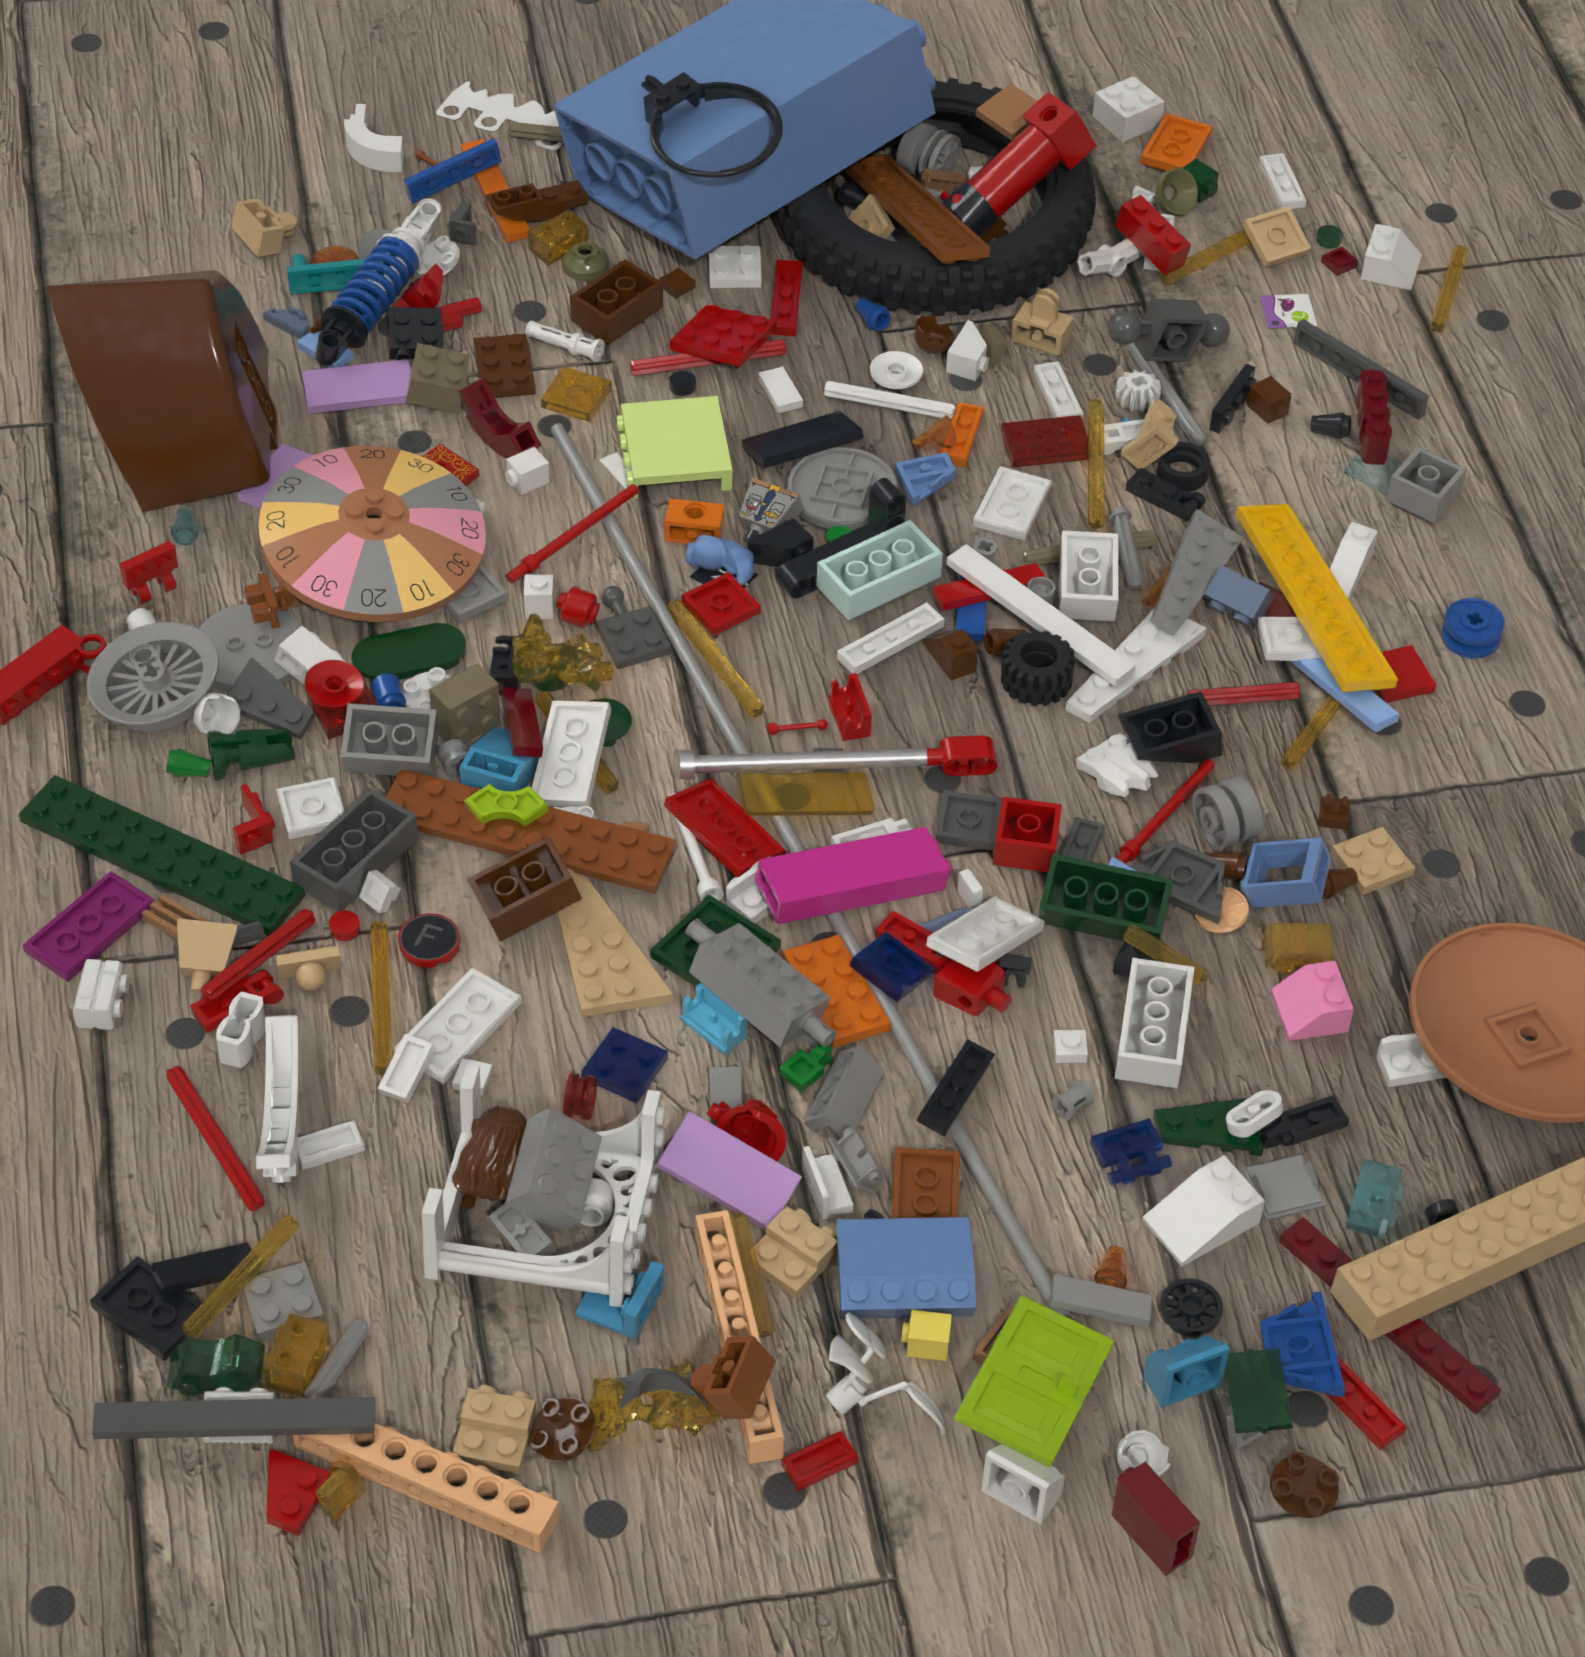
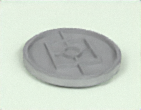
(837, 485)
(240, 639)

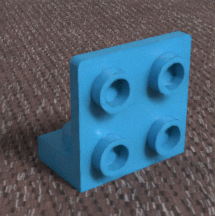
(635, 1309)

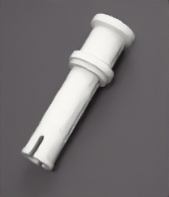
(575, 343)

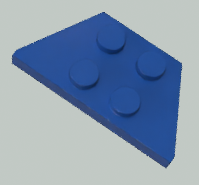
(1305, 1347)

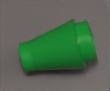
(186, 764)

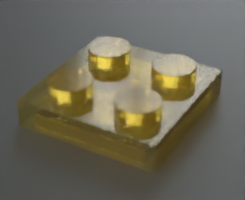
(576, 394)

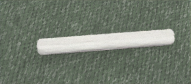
(888, 400)

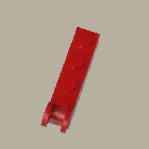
(42, 669)

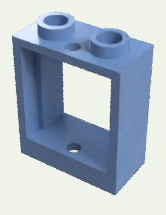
(1288, 853)

